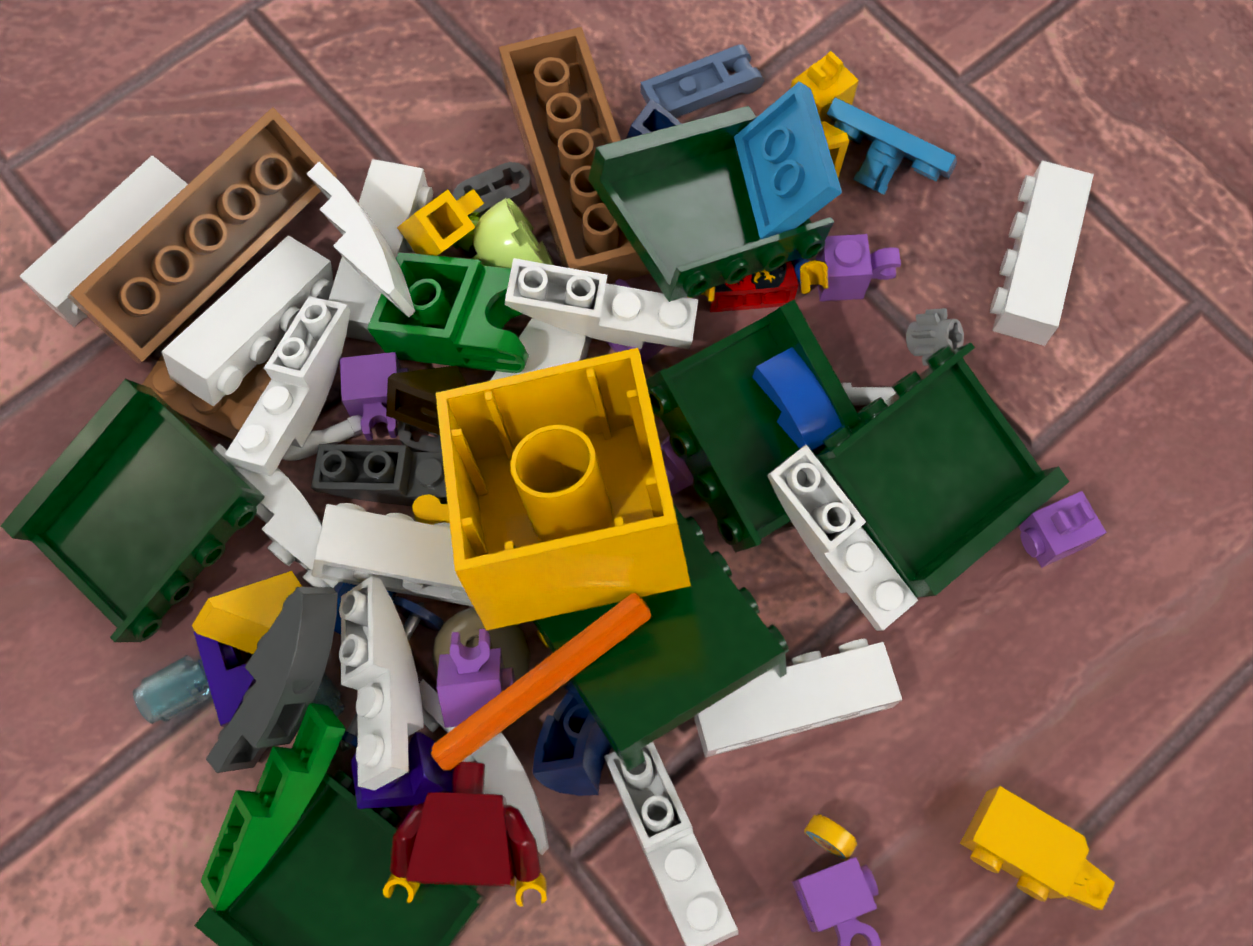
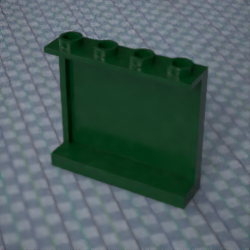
(689, 206)
(730, 425)
(937, 472)
(135, 510)
(678, 662)
(330, 885)

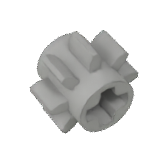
(932, 332)

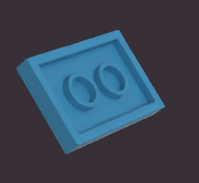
(888, 148)
(787, 163)

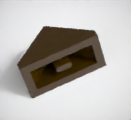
(413, 395)

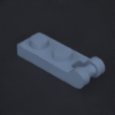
(703, 82)

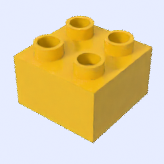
(558, 491)

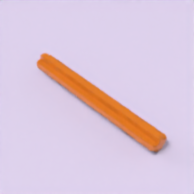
(540, 681)

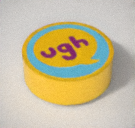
(831, 836)

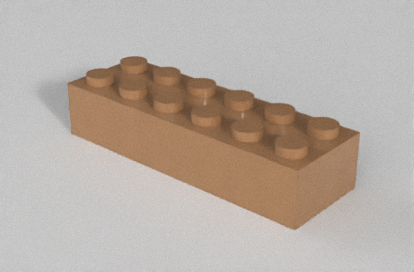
(561, 124)
(201, 237)

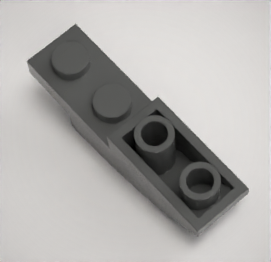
(379, 473)
(287, 678)

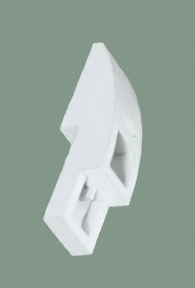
(599, 310)
(299, 384)
(289, 521)
(837, 540)
(383, 671)
(502, 769)
(672, 850)

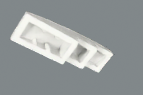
(362, 241)

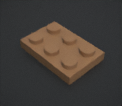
(227, 415)

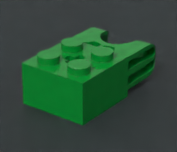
(454, 318)

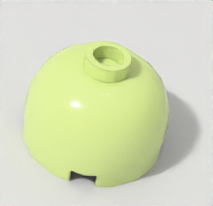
(505, 235)

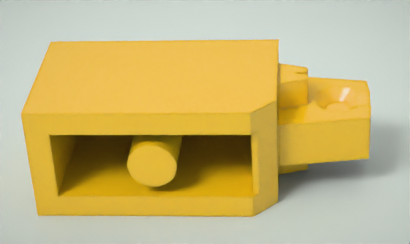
(1035, 850)

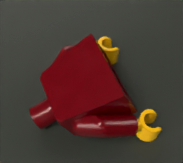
(465, 841)

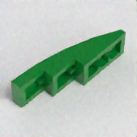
(264, 818)

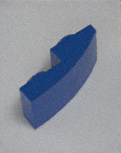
(804, 405)

